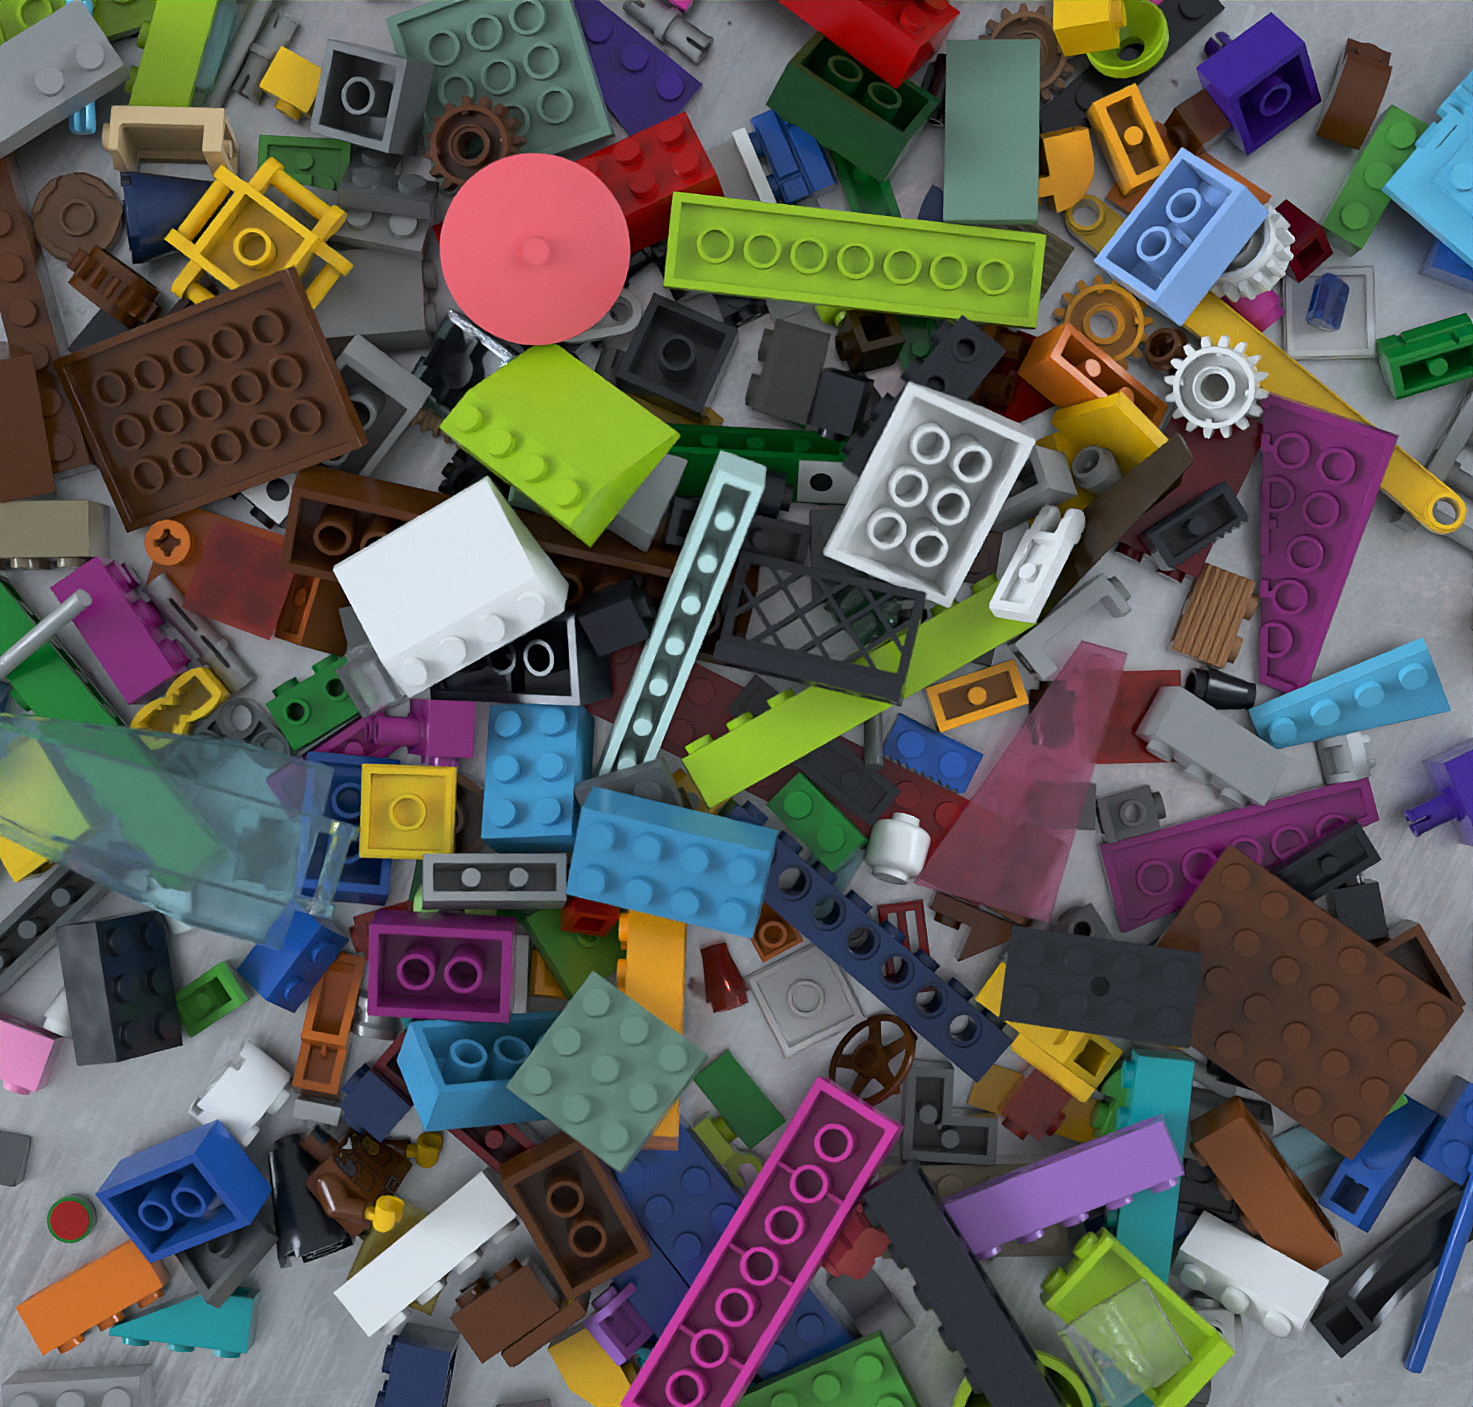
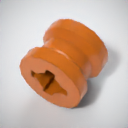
(180, 543)

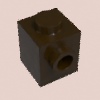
(869, 340)

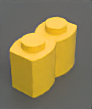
(187, 701)

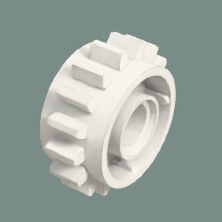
(1259, 261)
(1190, 390)

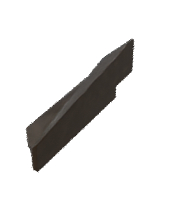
(1118, 511)

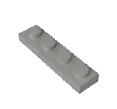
(365, 228)

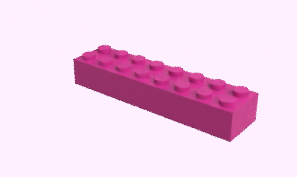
(768, 1253)

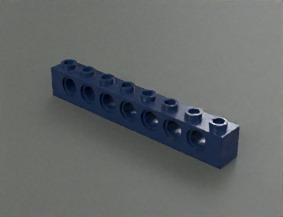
(970, 1050)

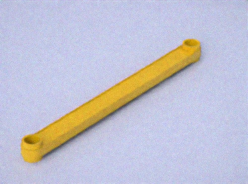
(1405, 479)

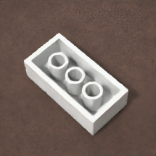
(421, 1257)

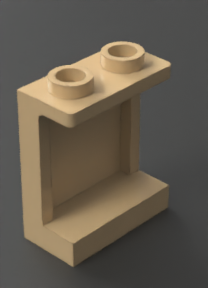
(170, 136)

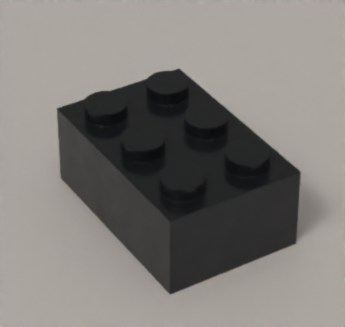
(119, 987)

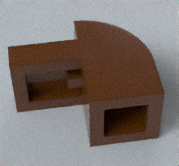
(1355, 94)

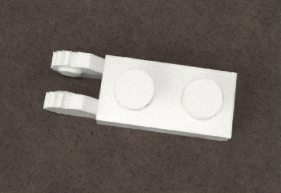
(1037, 564)

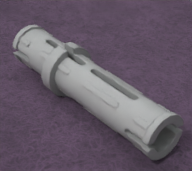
(236, 674)

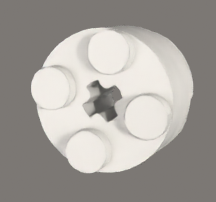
(243, 1092)

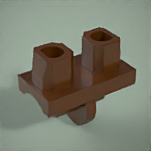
(995, 387)

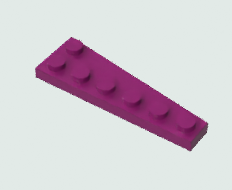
(1162, 868)

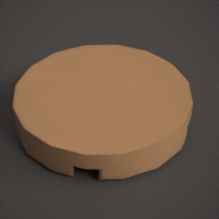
(77, 214)

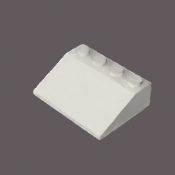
(930, 493)
(451, 587)

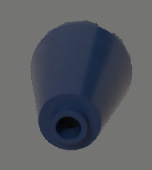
(155, 207)

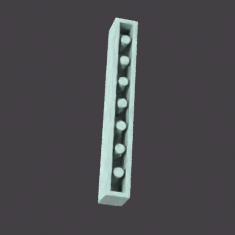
(684, 613)

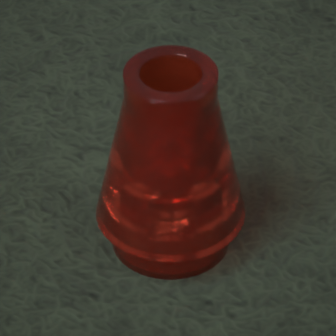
(722, 979)

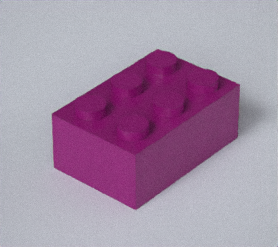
(125, 630)
(442, 966)

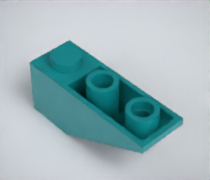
(193, 1323)

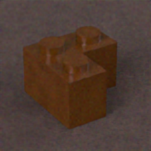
(504, 1306)

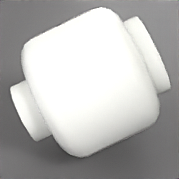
(897, 849)

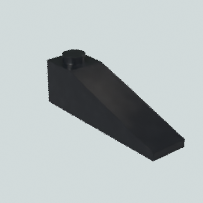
(540, 667)

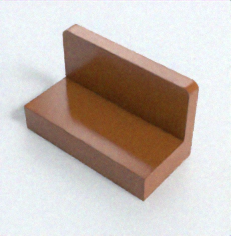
(313, 615)

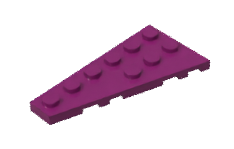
(1314, 509)

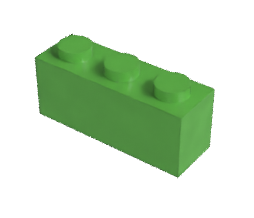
(1359, 197)

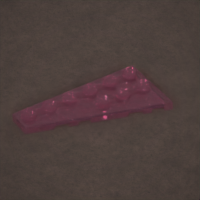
(1024, 817)

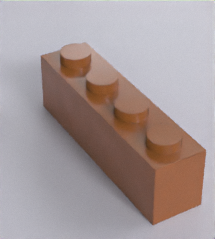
(1263, 1185)

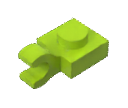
(718, 1138)

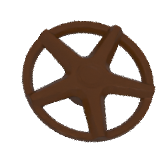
(872, 1058)

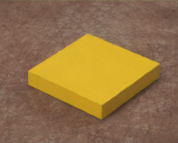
(1110, 424)
(407, 811)

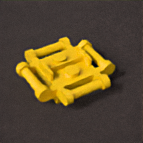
(256, 236)

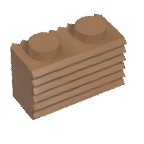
(1213, 617)

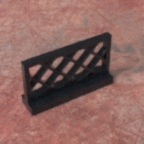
(810, 668)

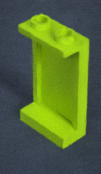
(1106, 1266)

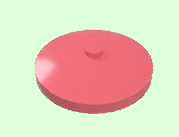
(535, 249)

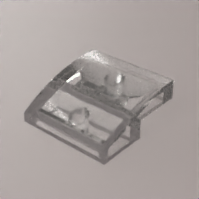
(1124, 1345)

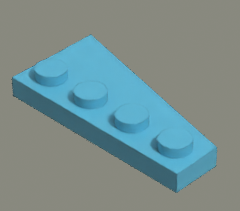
(1359, 698)

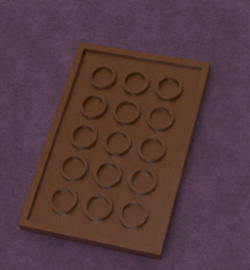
(211, 400)
(1303, 1003)

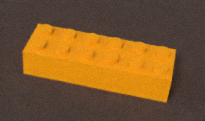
(655, 980)

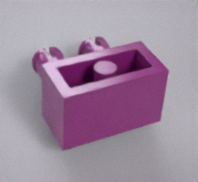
(433, 729)

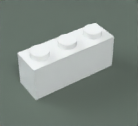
(1249, 1277)

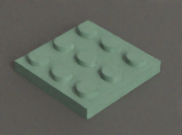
(607, 1072)

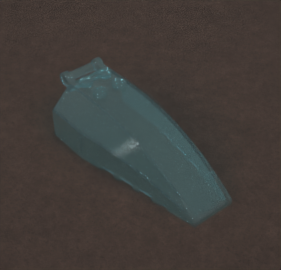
(174, 819)

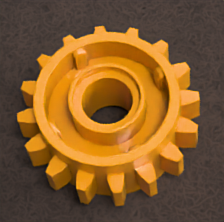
(1115, 304)

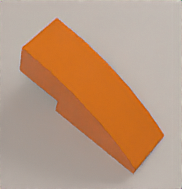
(328, 1029)

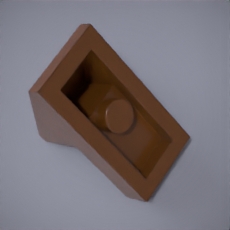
(983, 928)

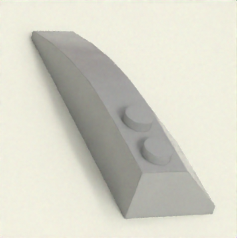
(53, 73)

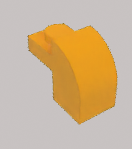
(1065, 166)

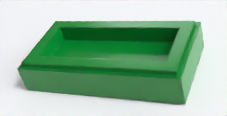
(739, 1099)

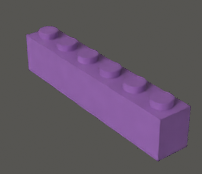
(1066, 1186)

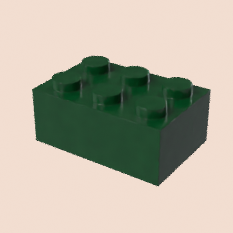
(851, 107)

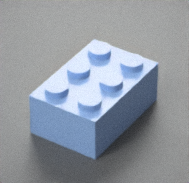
(1182, 236)

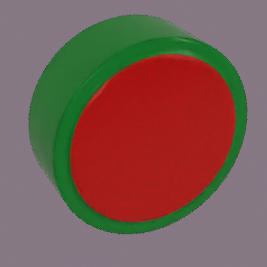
(71, 1218)

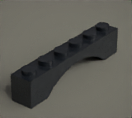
(1373, 1288)

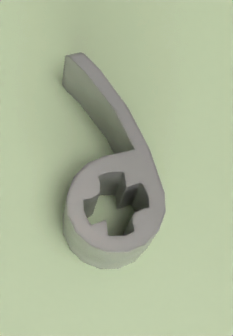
(872, 1305)

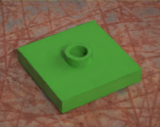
(572, 955)

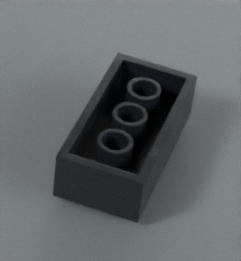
(1147, 997)

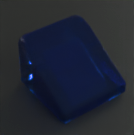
(1327, 302)

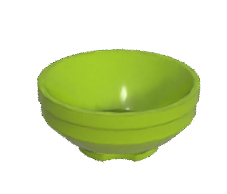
(1144, 26)

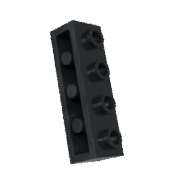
(953, 368)

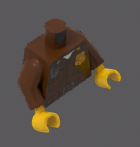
(361, 1175)

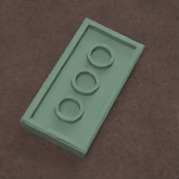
(992, 132)

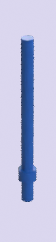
(1443, 1280)

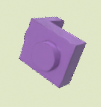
(617, 1324)

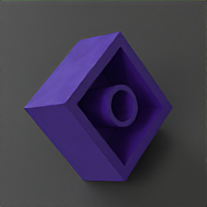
(1259, 81)
(1453, 780)

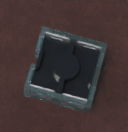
(459, 360)

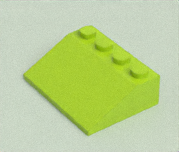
(561, 437)

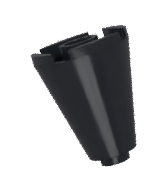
(297, 1214)

